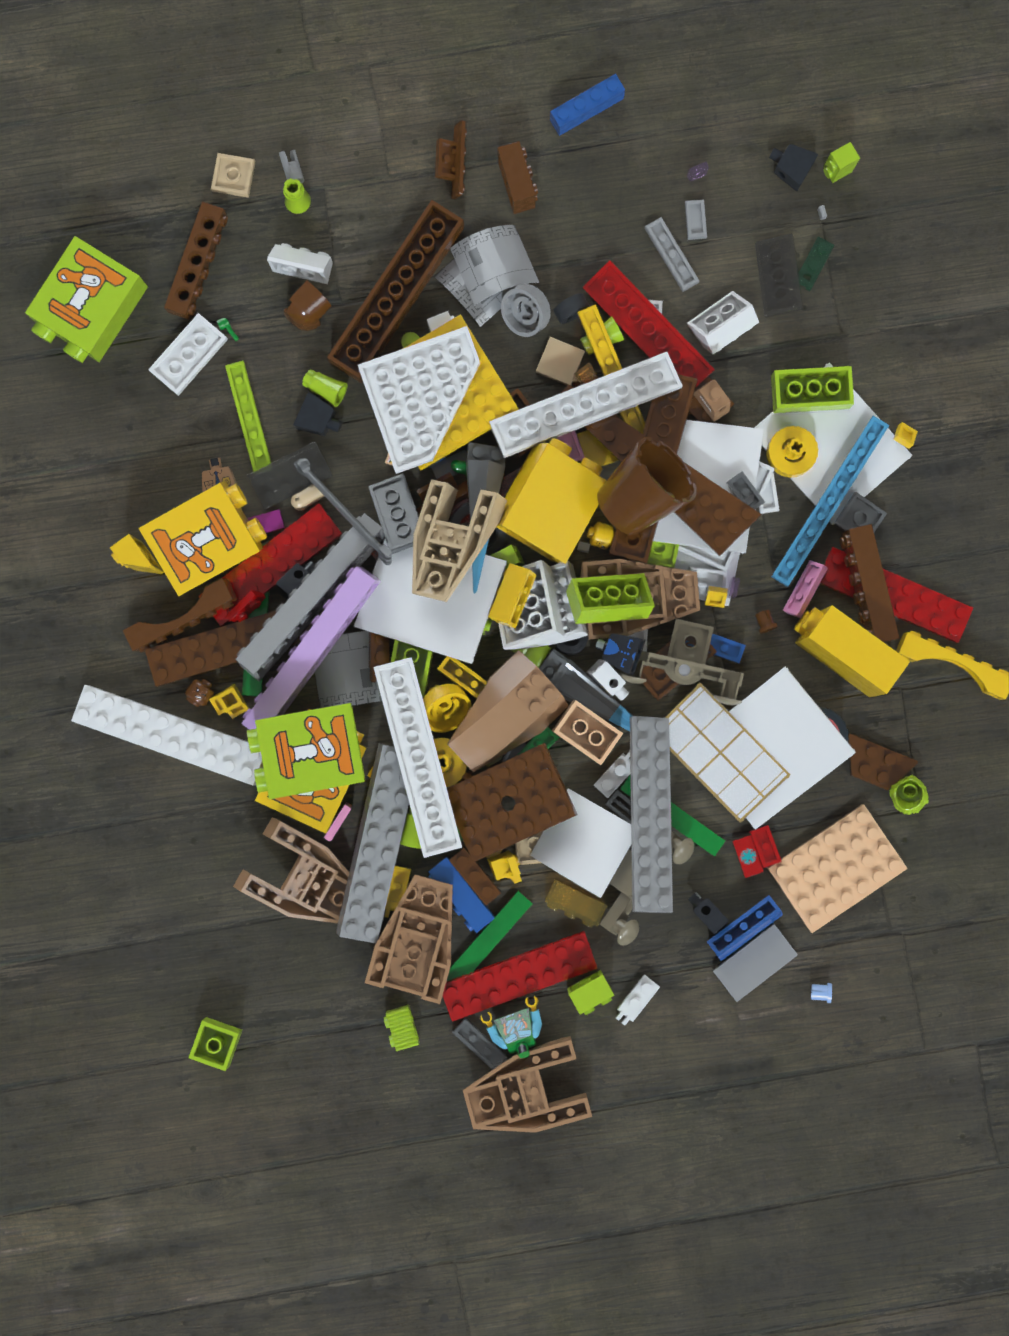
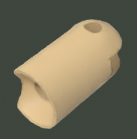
(306, 498)

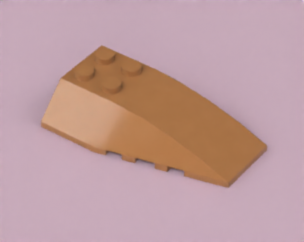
(672, 590)
(507, 713)
(416, 942)

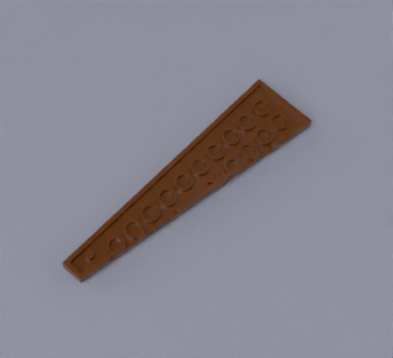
(714, 512)

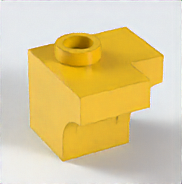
(230, 702)
(505, 866)

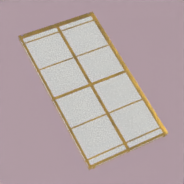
(722, 753)

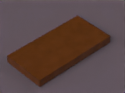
(657, 679)

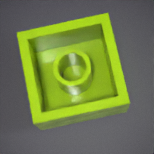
(590, 993)
(215, 1044)

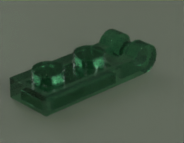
(814, 262)

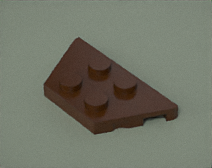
(877, 764)

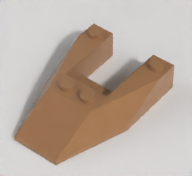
(312, 887)
(515, 1097)

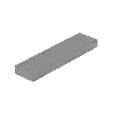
(671, 254)

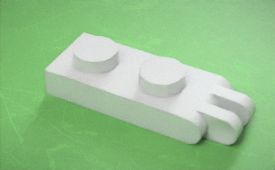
(614, 775)
(637, 999)

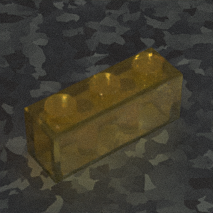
(575, 903)

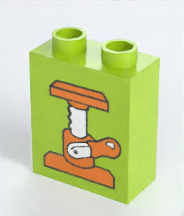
(85, 301)
(307, 751)

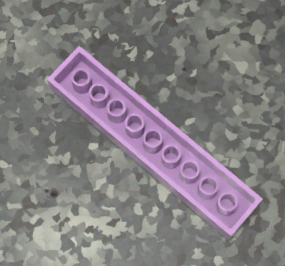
(313, 647)

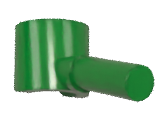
(224, 324)

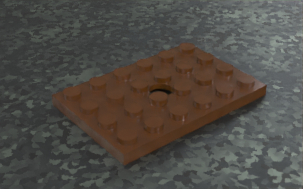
(538, 798)

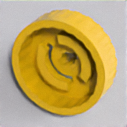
(790, 437)
(439, 710)
(458, 767)

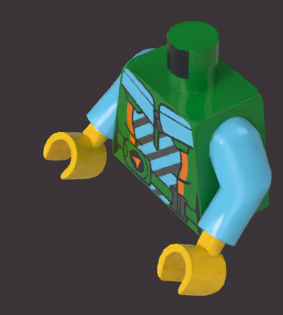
(516, 1030)

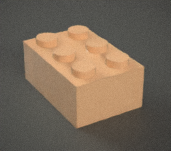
(587, 732)

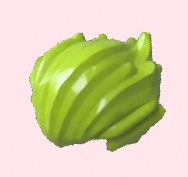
(909, 795)

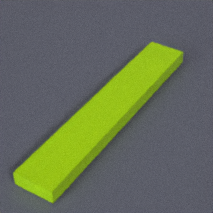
(248, 415)

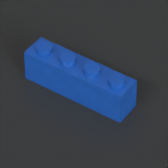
(587, 104)
(463, 896)
(745, 927)

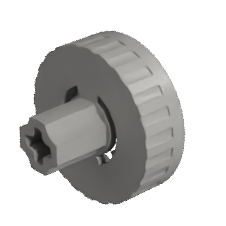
(533, 306)

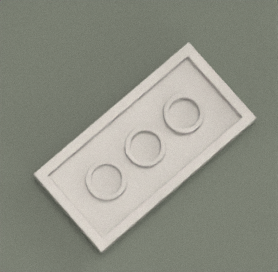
(188, 354)

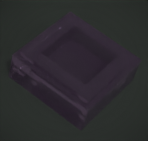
(697, 171)
(733, 587)

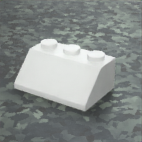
(300, 263)
(723, 322)

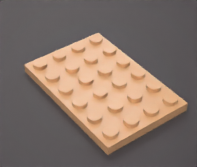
(837, 868)

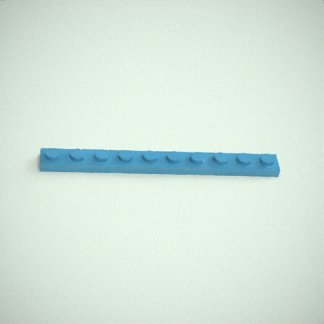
(830, 501)

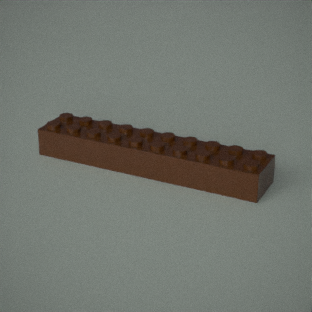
(397, 289)

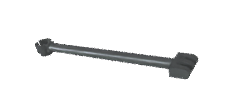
(303, 467)

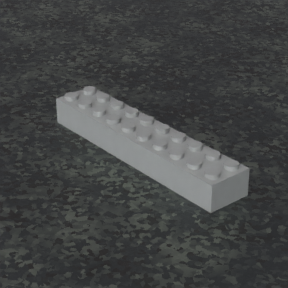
(307, 600)
(375, 850)

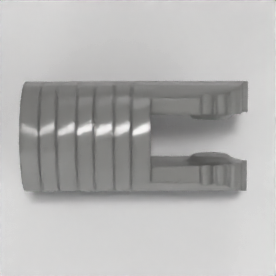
(291, 169)

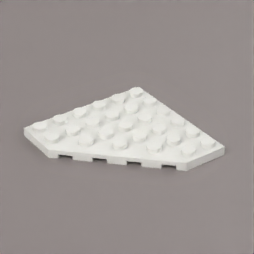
(419, 394)

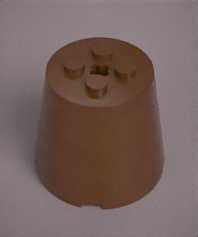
(646, 487)

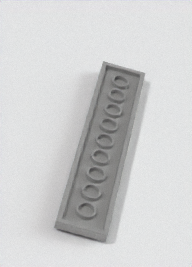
(650, 815)

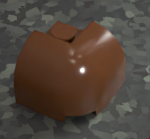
(306, 307)

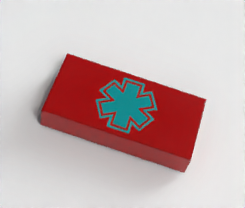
(747, 856)

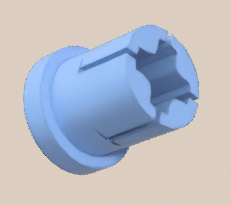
(821, 992)

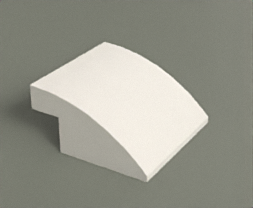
(547, 611)
(585, 846)

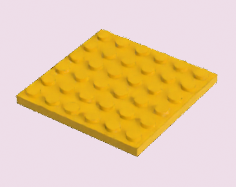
(482, 403)

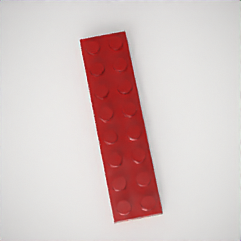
(644, 322)
(292, 546)
(908, 599)
(518, 976)

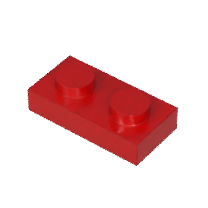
(246, 606)
(765, 846)

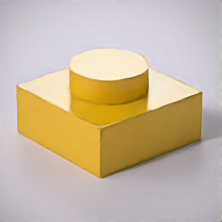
(905, 435)
(716, 596)

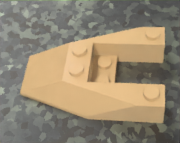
(447, 549)

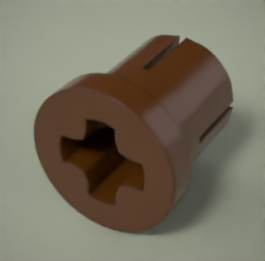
(765, 621)

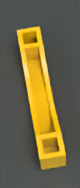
(990, 681)

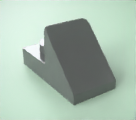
(743, 488)

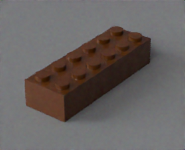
(869, 582)

